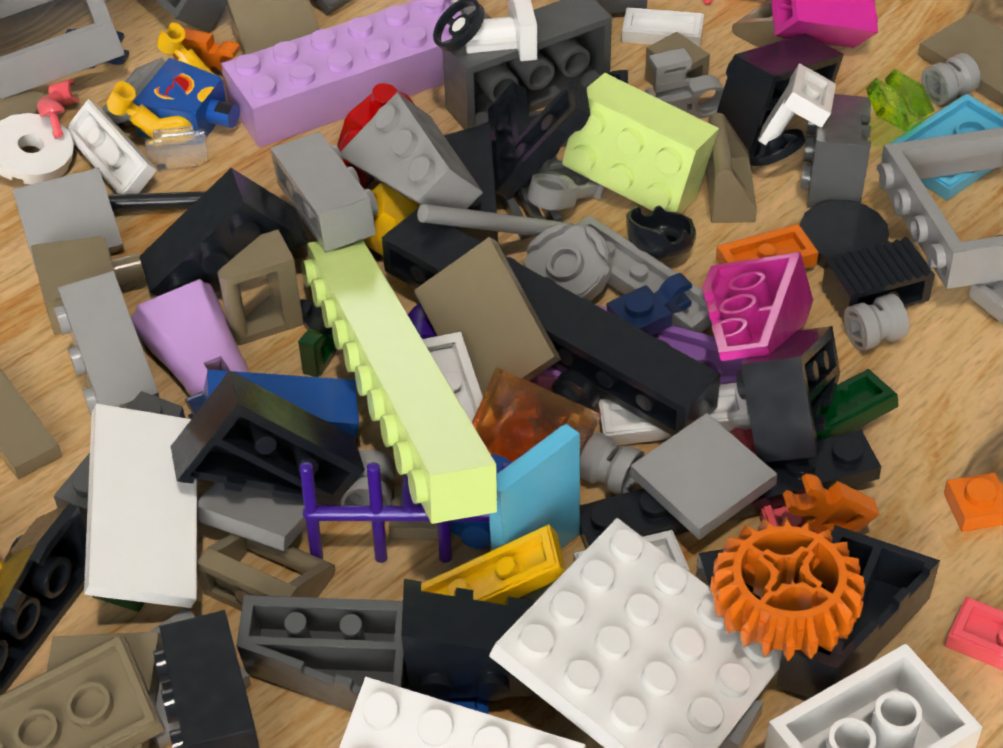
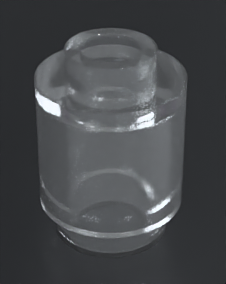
(177, 148)

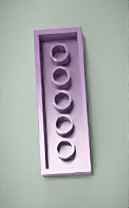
(336, 68)

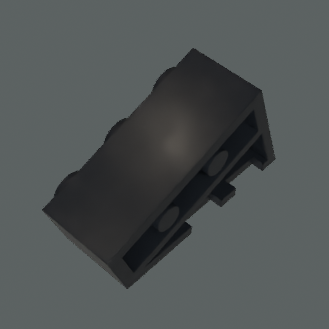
(895, 590)

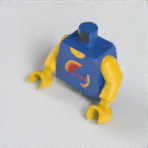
(178, 94)

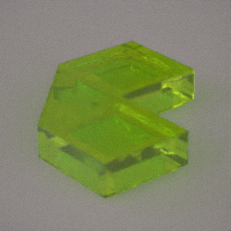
(900, 100)

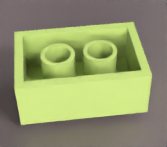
(641, 146)

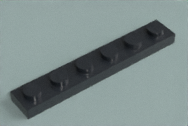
(840, 458)

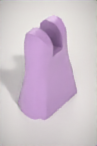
(189, 334)

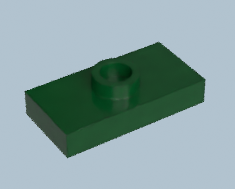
(856, 404)

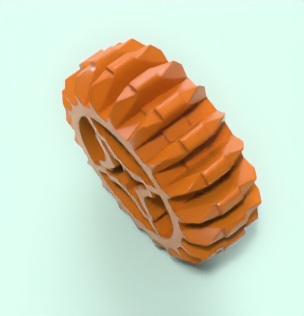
(793, 604)

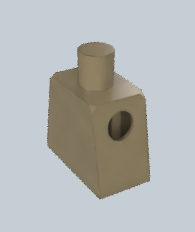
(78, 260)

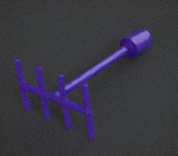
(376, 511)

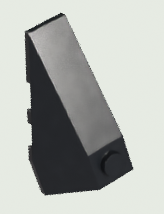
(39, 586)

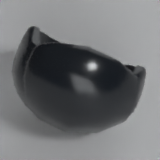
(661, 233)

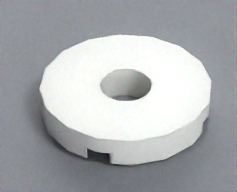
(36, 131)

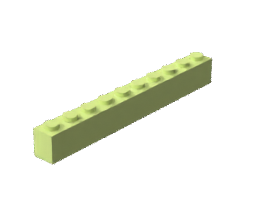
(403, 385)

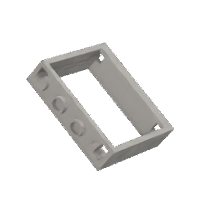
(60, 54)
(901, 175)

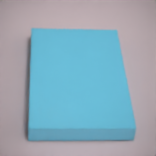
(958, 117)
(540, 491)

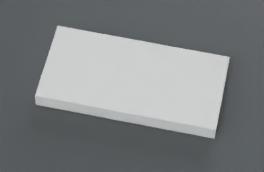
(137, 513)

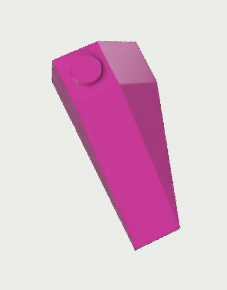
(757, 304)

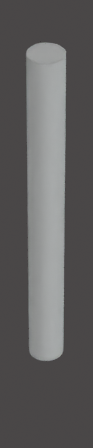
(483, 220)

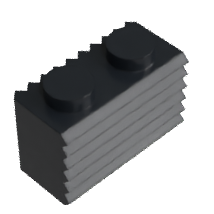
(877, 272)

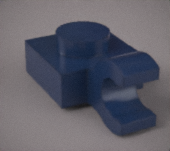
(651, 310)

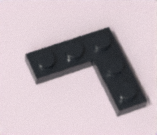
(523, 146)

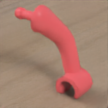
(54, 103)

